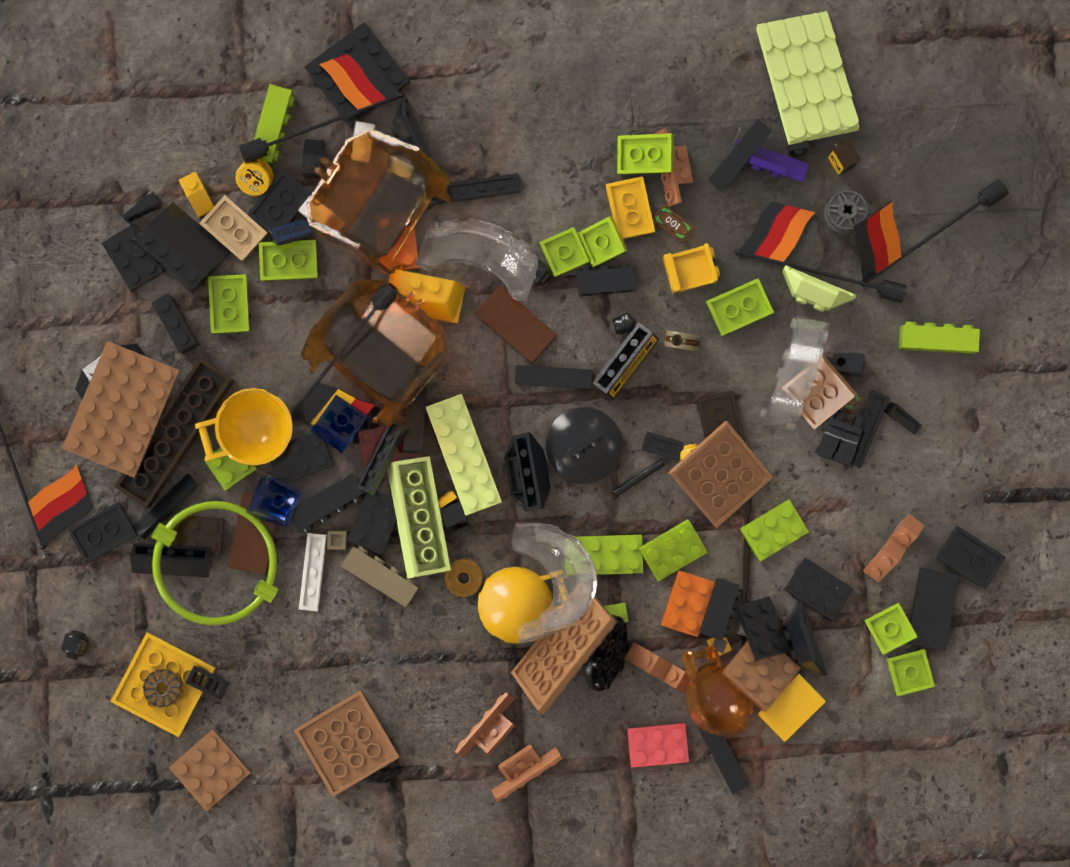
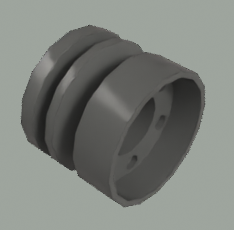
(844, 223)

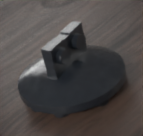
(583, 445)
(602, 661)

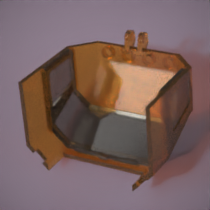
(374, 197)
(389, 355)

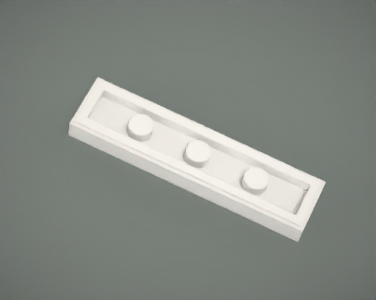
(313, 572)

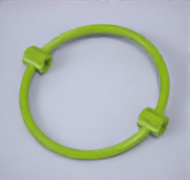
(166, 535)

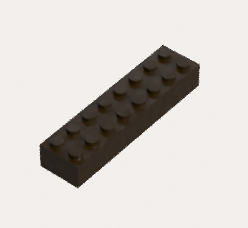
(176, 431)

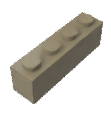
(380, 576)

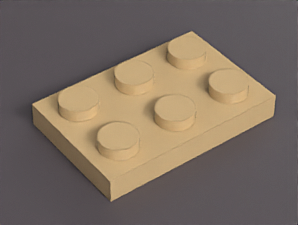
(233, 228)

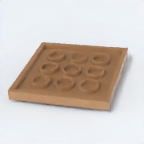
(720, 474)
(346, 743)

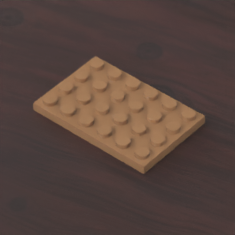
(121, 409)
(558, 657)

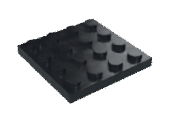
(357, 39)

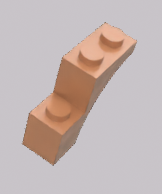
(894, 548)
(658, 667)

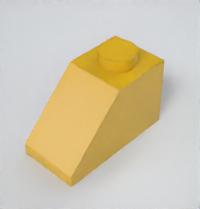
(197, 194)

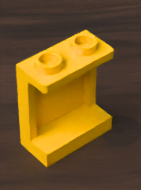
(691, 268)

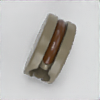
(682, 341)

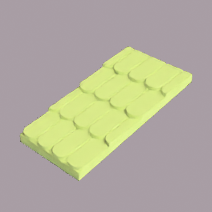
(808, 77)

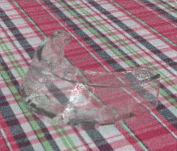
(484, 246)
(797, 373)
(570, 572)

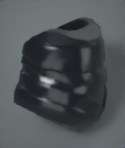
(624, 323)

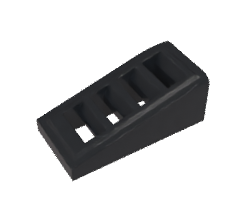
(143, 207)
(190, 681)

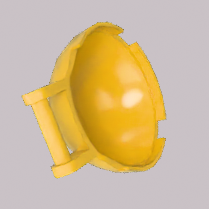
(249, 428)
(512, 599)

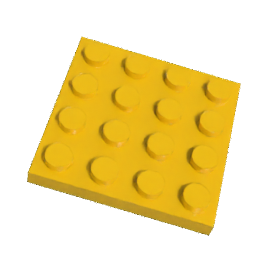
(155, 655)

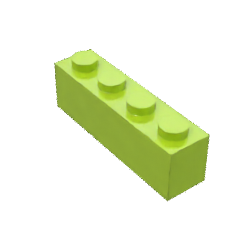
(274, 118)
(939, 338)

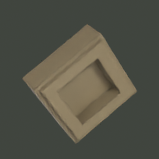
(337, 540)

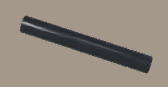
(639, 477)

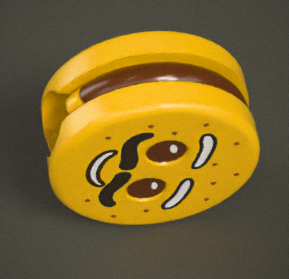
(254, 177)

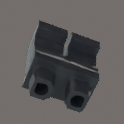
(842, 440)

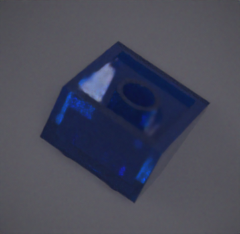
(339, 423)
(274, 501)

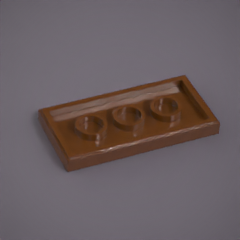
(515, 324)
(248, 546)

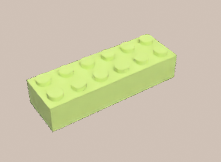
(463, 455)
(418, 517)

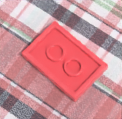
(658, 745)

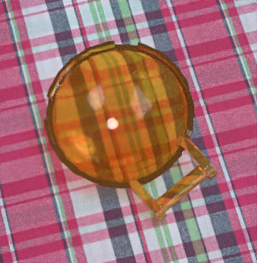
(711, 698)

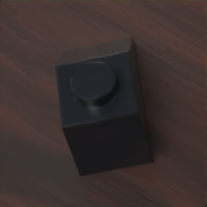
(311, 156)

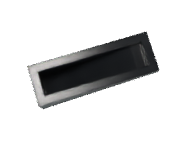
(902, 417)

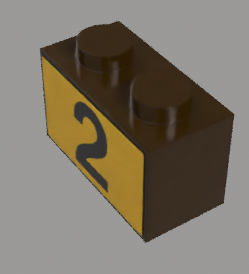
(843, 157)

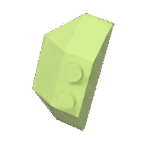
(815, 291)

